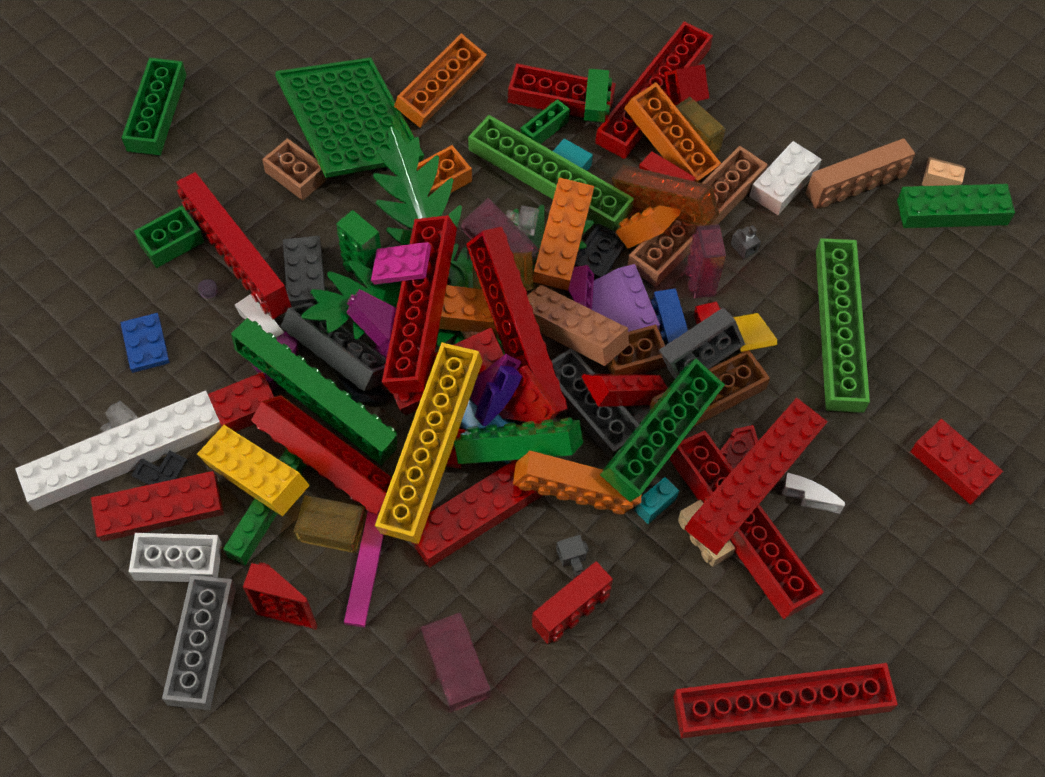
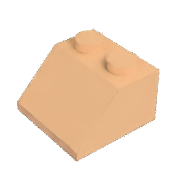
(942, 173)

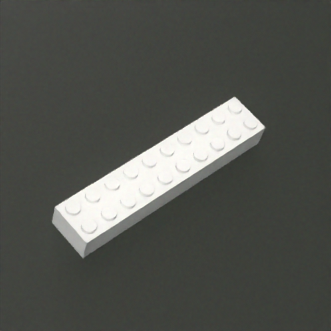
(118, 451)

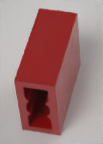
(687, 83)

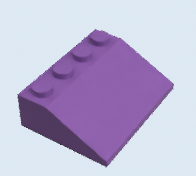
(624, 299)

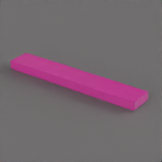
(364, 574)

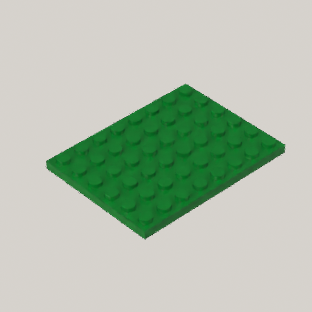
(344, 113)

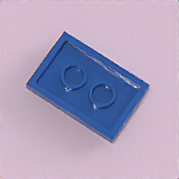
(145, 342)

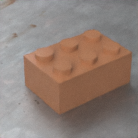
(294, 169)

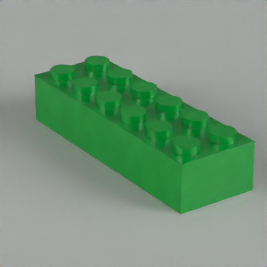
(154, 106)
(955, 206)
(514, 441)

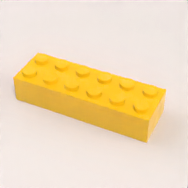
(253, 470)

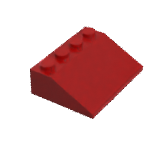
(277, 598)

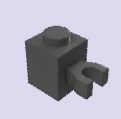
(745, 241)
(572, 552)

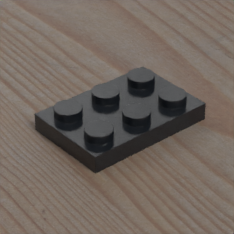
(601, 251)

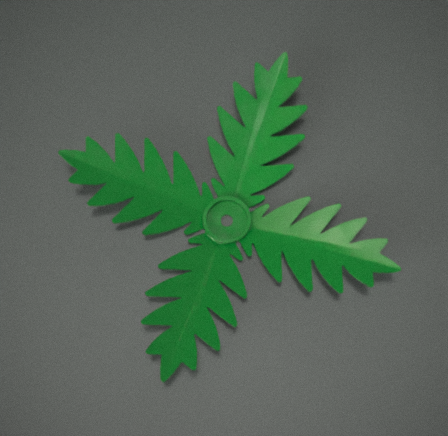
(413, 190)

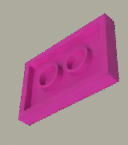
(401, 263)

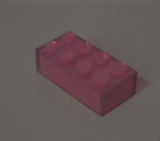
(490, 216)
(705, 261)
(455, 662)

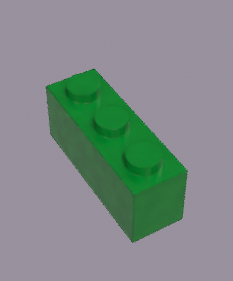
(597, 95)
(547, 122)

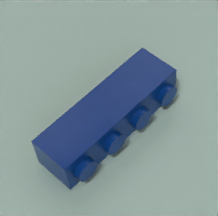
(669, 314)

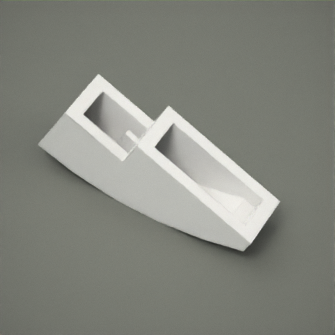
(250, 309)
(811, 494)

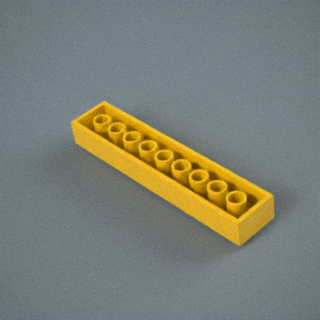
(429, 443)

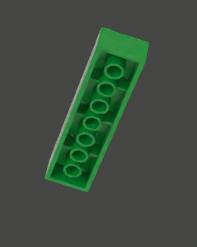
(662, 430)

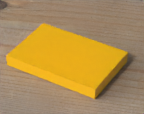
(754, 332)

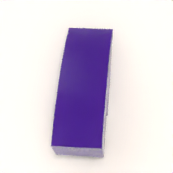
(497, 394)

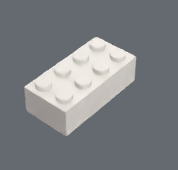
(785, 178)
(174, 556)

